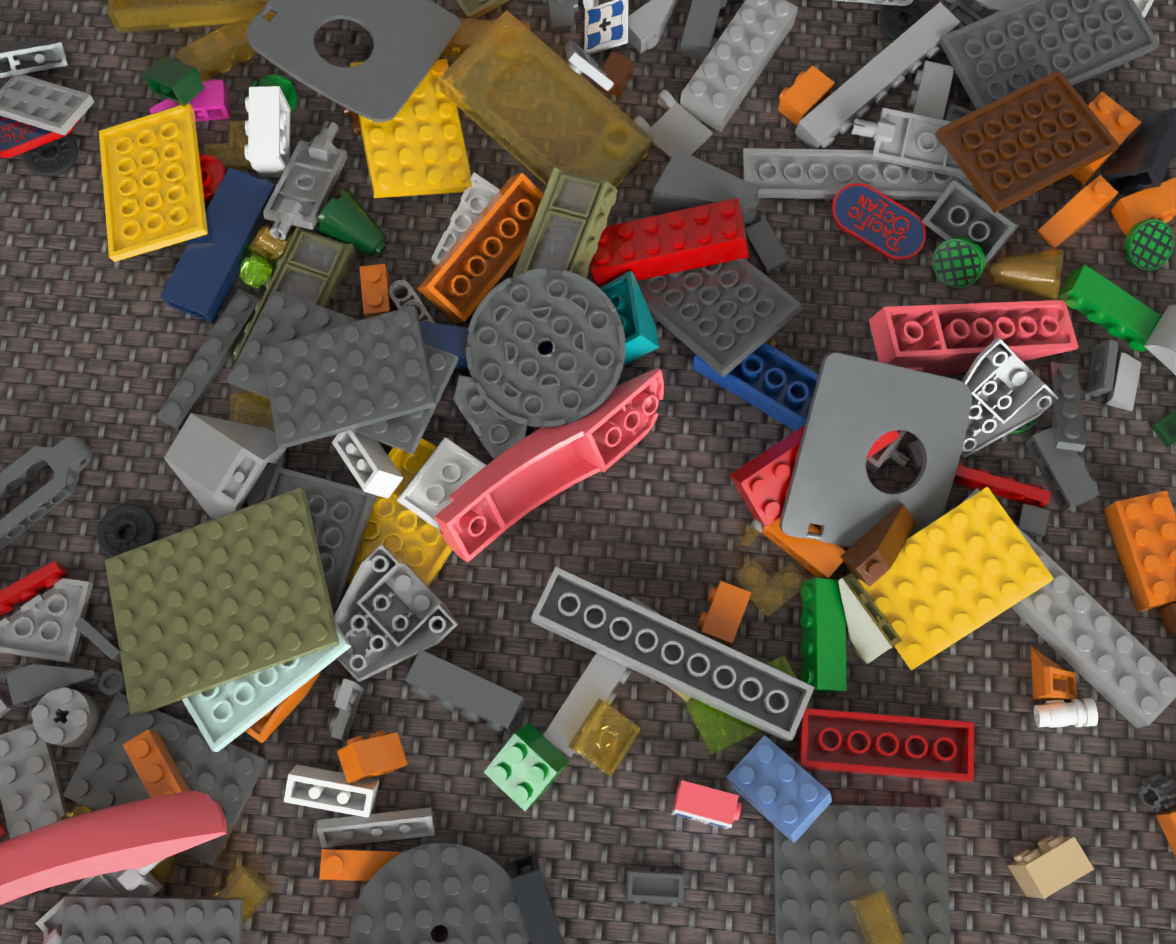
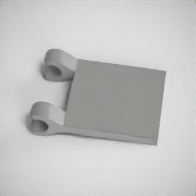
(675, 128)

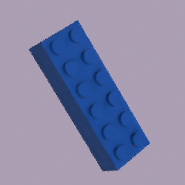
(769, 383)

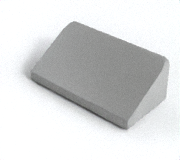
(1126, 382)

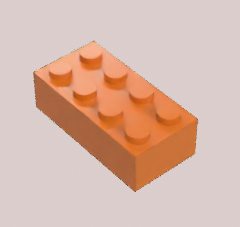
(1146, 547)

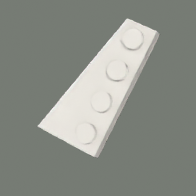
(471, 205)

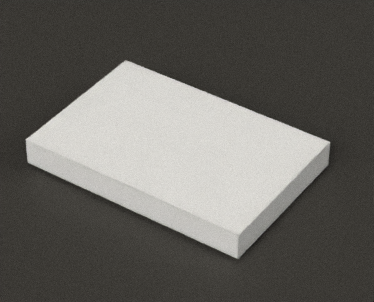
(437, 479)

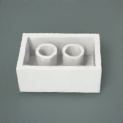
(267, 131)

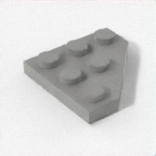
(490, 427)
(47, 623)

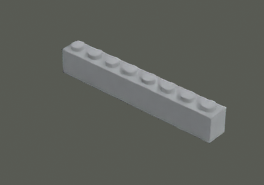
(876, 78)

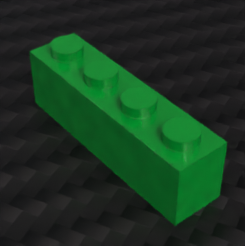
(1109, 307)
(823, 636)

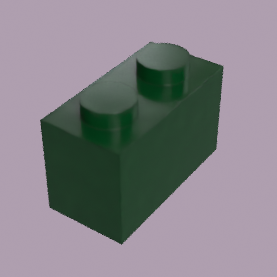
(174, 80)

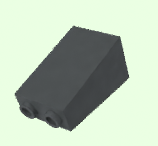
(694, 183)

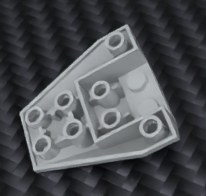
(1002, 396)
(221, 461)
(388, 615)

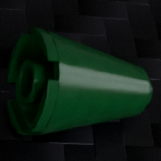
(351, 224)

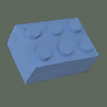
(779, 789)

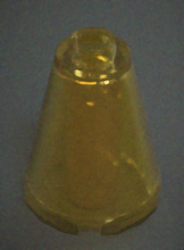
(1030, 273)

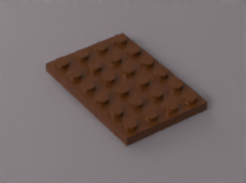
(1026, 140)

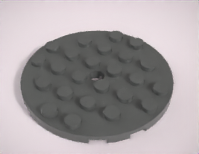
(553, 386)
(439, 887)

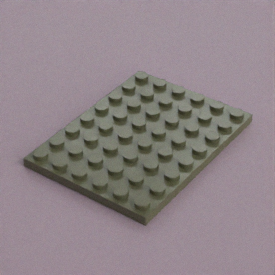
(220, 602)

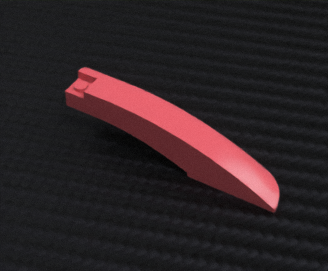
(547, 465)
(107, 841)

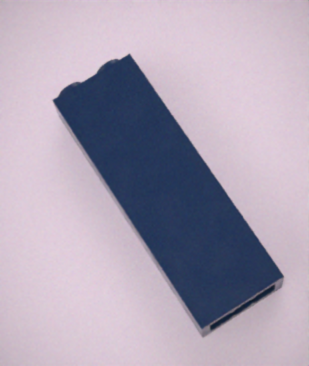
(214, 260)

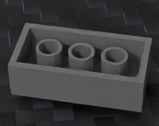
(466, 691)

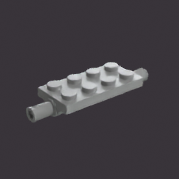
(908, 141)
(306, 183)
(123, 882)

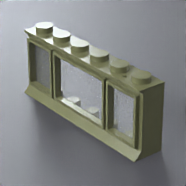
(567, 224)
(306, 271)

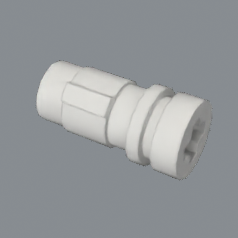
(1060, 714)

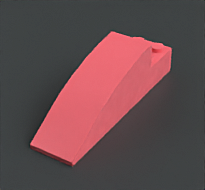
(952, 335)

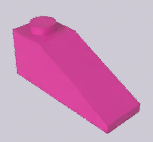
(209, 104)

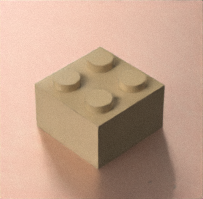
(1050, 866)

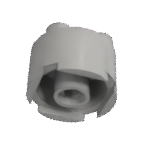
(61, 704)

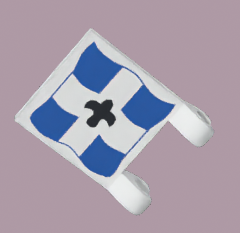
(605, 25)

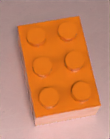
(1119, 124)

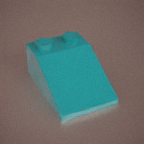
(634, 314)

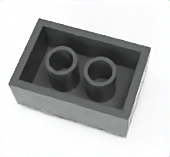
(966, 214)

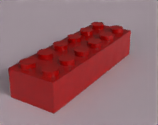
(671, 242)
(767, 477)
(886, 745)

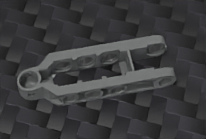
(66, 463)

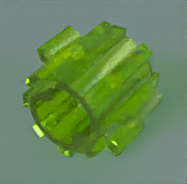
(255, 271)

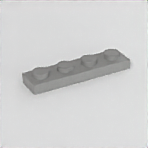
(376, 827)

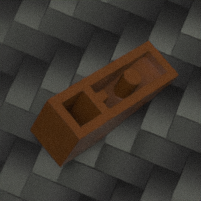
(880, 546)

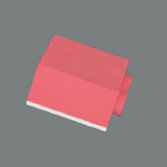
(706, 805)

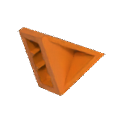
(1050, 679)

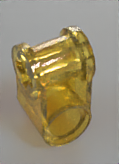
(266, 245)

